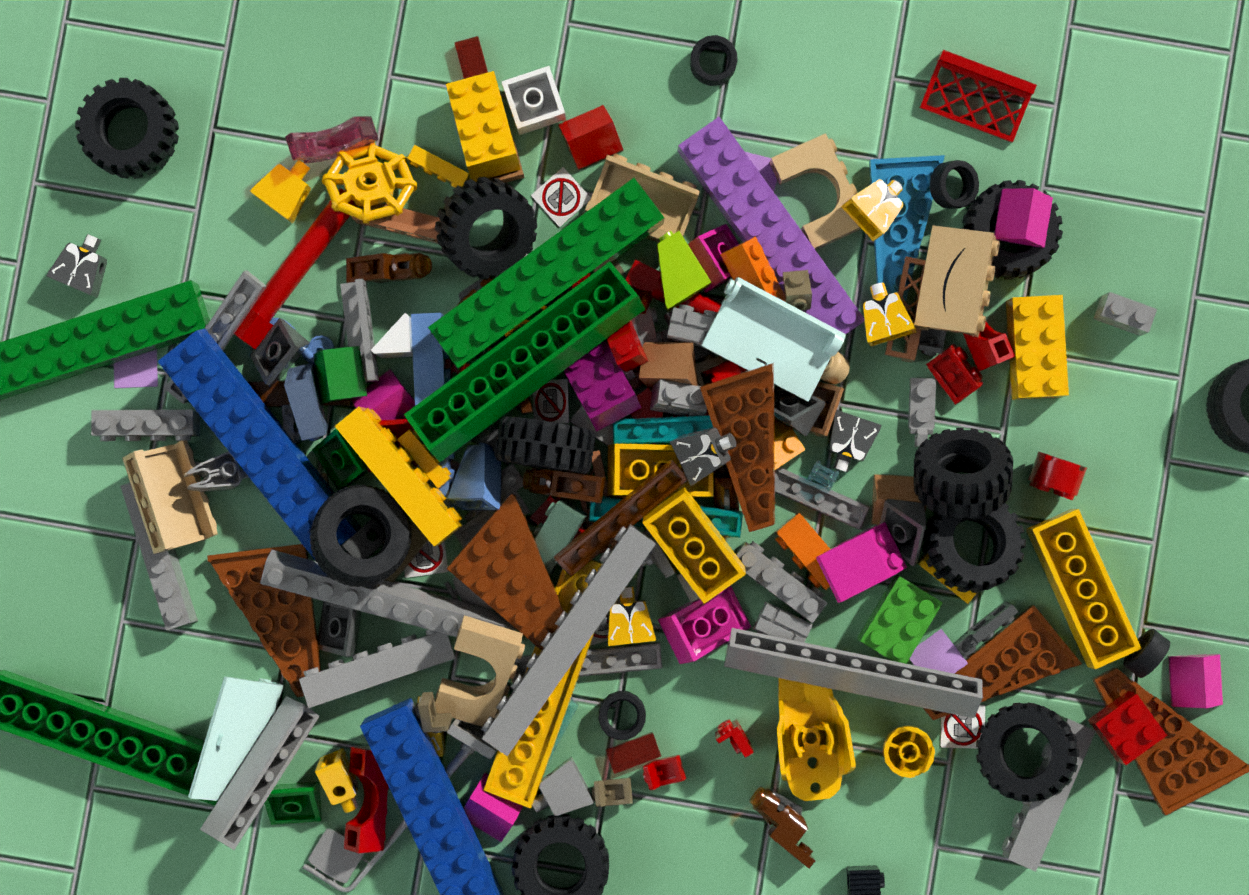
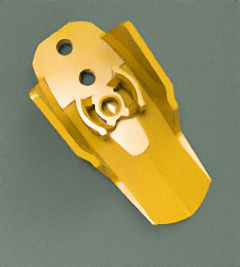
(812, 727)

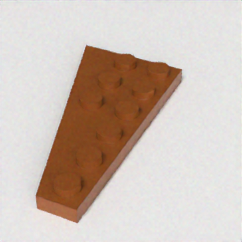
(746, 410)
(1017, 657)

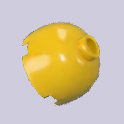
(908, 751)

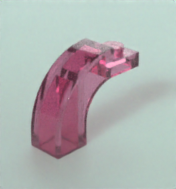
(325, 144)

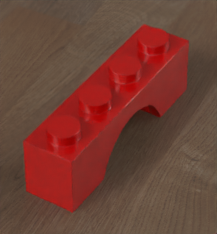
(989, 348)
(367, 829)

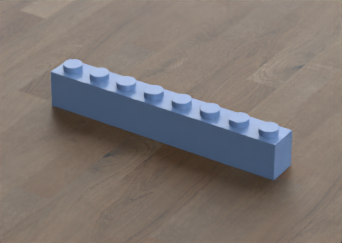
(430, 375)

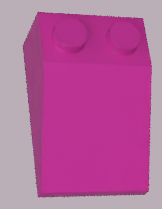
(861, 562)
(702, 627)

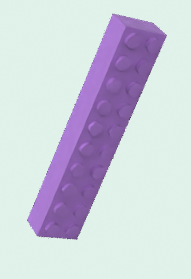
(757, 212)

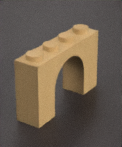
(820, 158)
(500, 649)

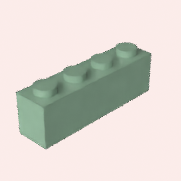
(558, 531)

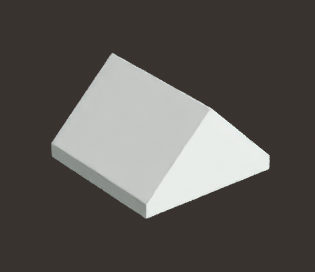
(396, 341)

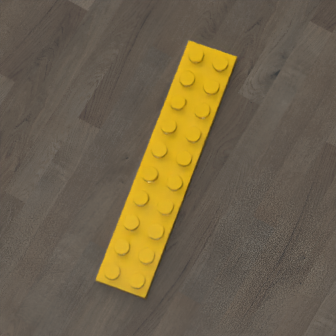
(521, 772)

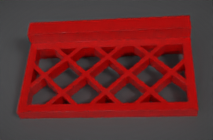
(985, 75)

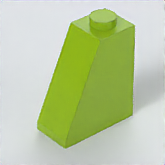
(679, 270)

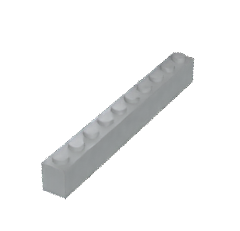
(382, 599)
(568, 639)
(853, 673)

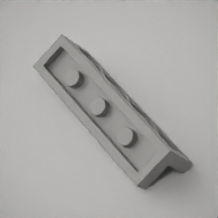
(359, 325)

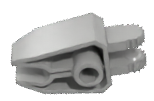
(218, 474)

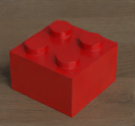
(1127, 727)

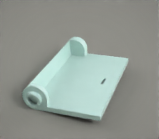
(767, 328)
(236, 725)

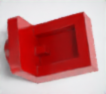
(663, 772)

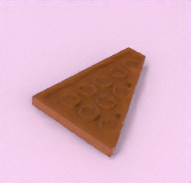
(509, 573)
(278, 616)
(1182, 763)

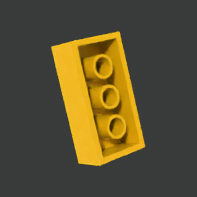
(483, 126)
(1039, 347)
(634, 463)
(694, 545)

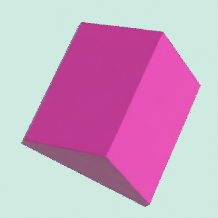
(1023, 217)
(387, 398)
(1195, 681)
(491, 812)

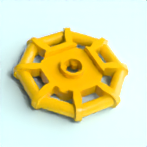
(365, 194)

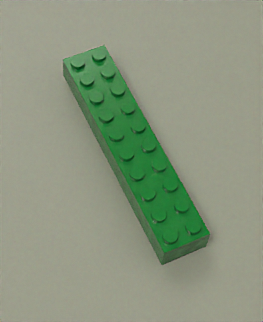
(546, 274)
(101, 338)
(524, 361)
(98, 733)

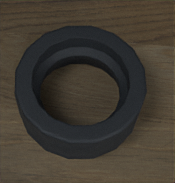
(710, 41)
(938, 184)
(1153, 651)
(622, 734)

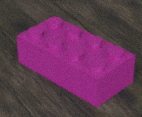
(602, 387)

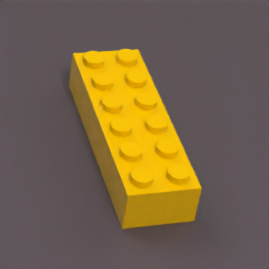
(399, 476)
(1083, 588)

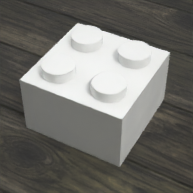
(534, 100)

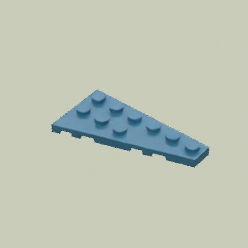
(908, 227)

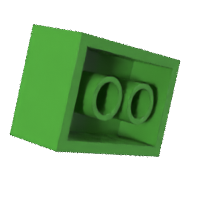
(899, 620)

